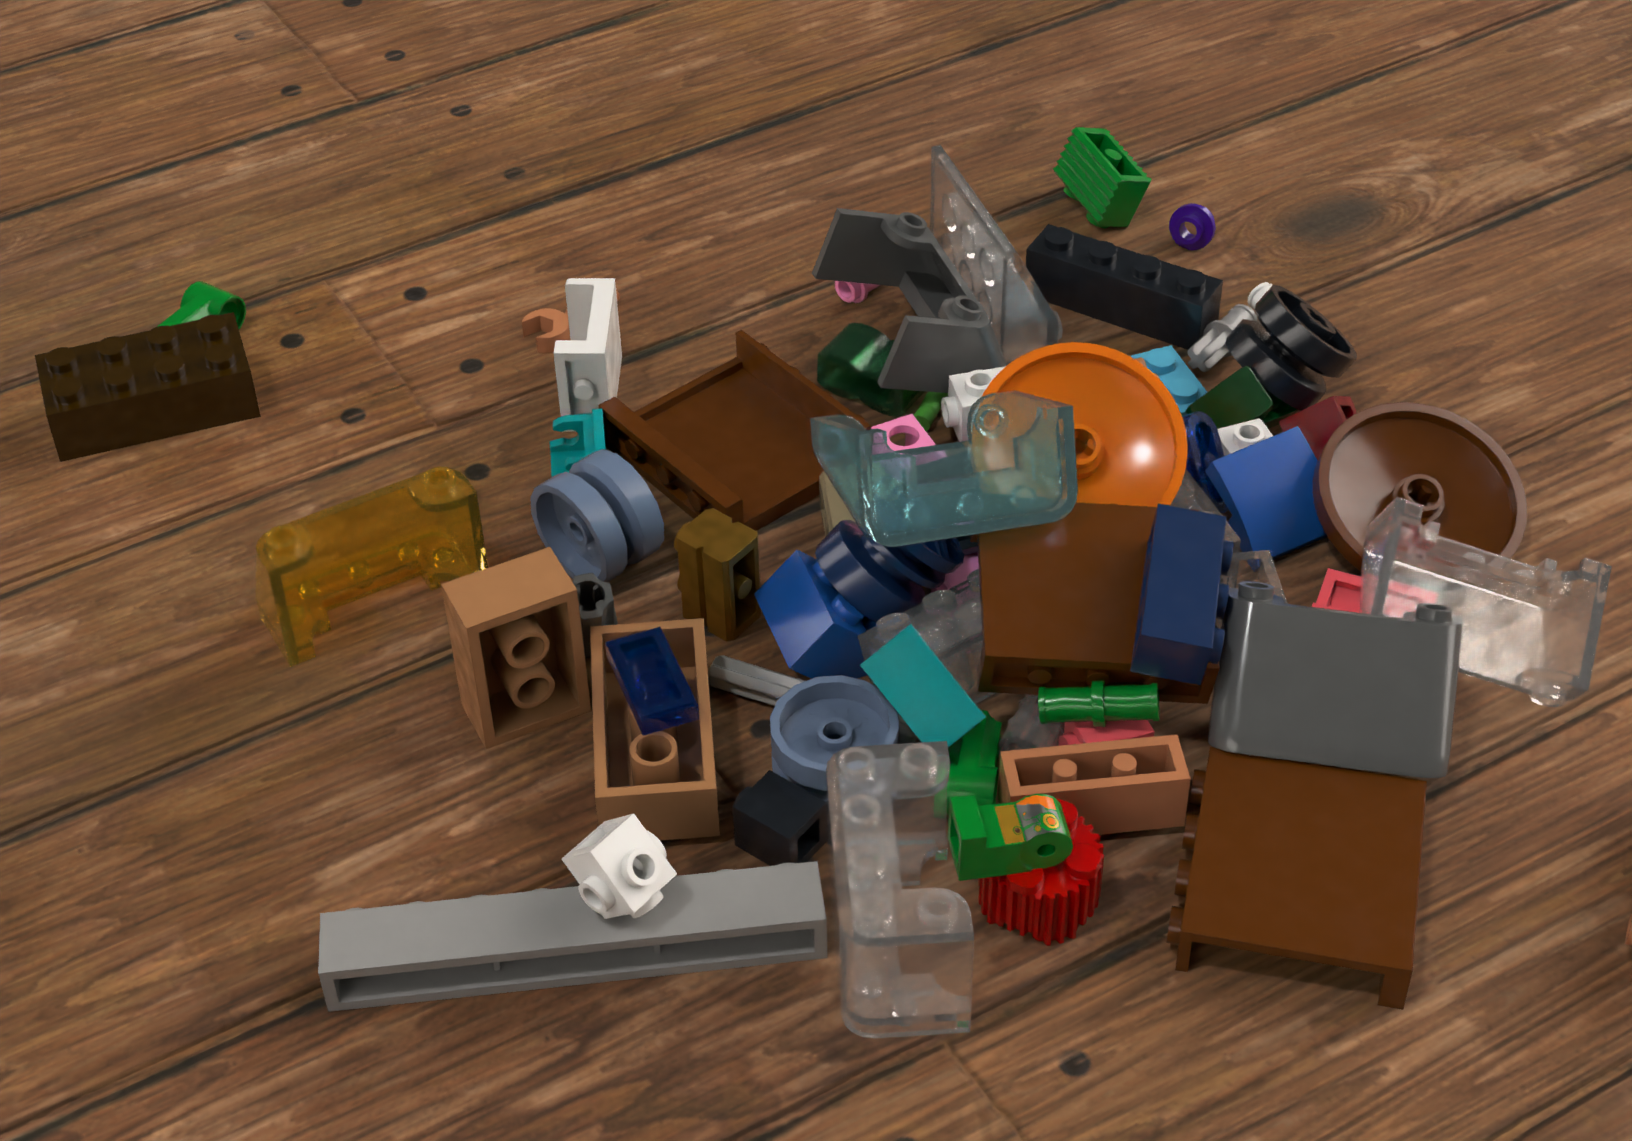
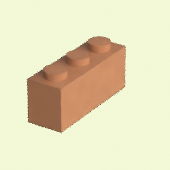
(1111, 783)

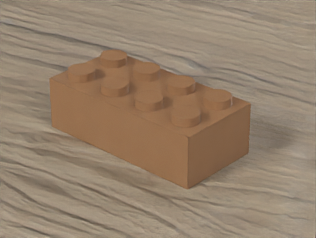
(664, 774)

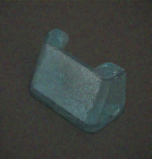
(1006, 476)

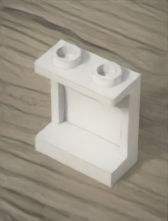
(592, 359)

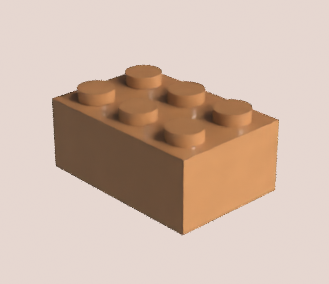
(517, 646)

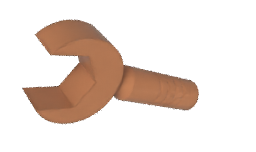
(549, 321)

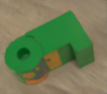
(1006, 836)

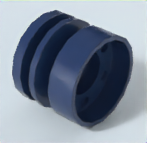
(881, 577)

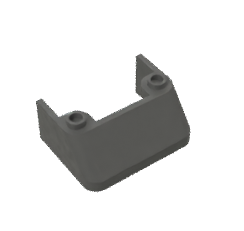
(950, 325)

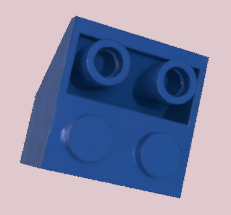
(812, 620)

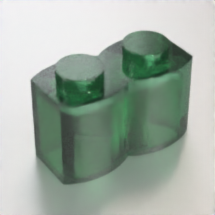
(853, 366)

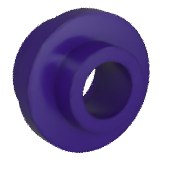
(1201, 218)

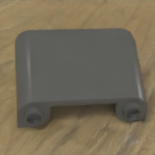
(1336, 684)

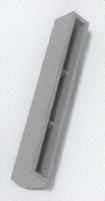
(559, 941)

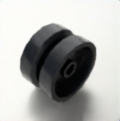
(1291, 348)

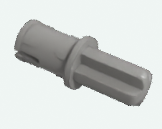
(1212, 345)

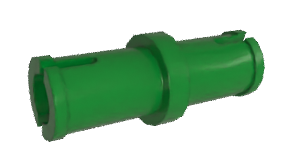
(1099, 703)

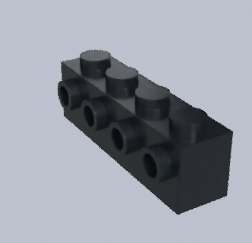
(1123, 286)

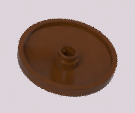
(1425, 459)

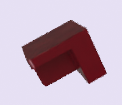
(1320, 420)

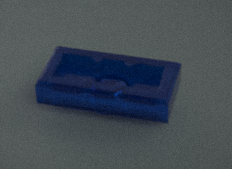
(652, 681)

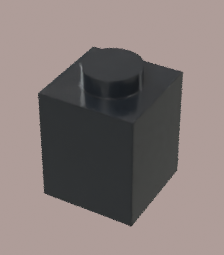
(779, 821)

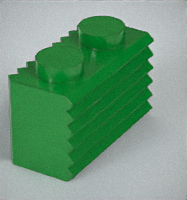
(1101, 177)

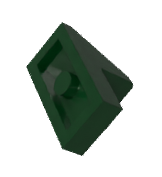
(1241, 400)

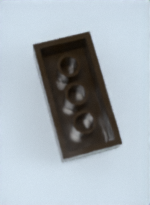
(146, 386)

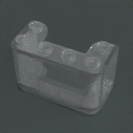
(897, 950)

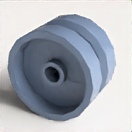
(598, 516)
(823, 718)

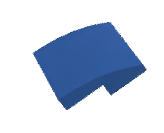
(1270, 493)

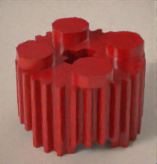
(1053, 898)

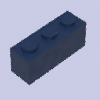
(1182, 595)

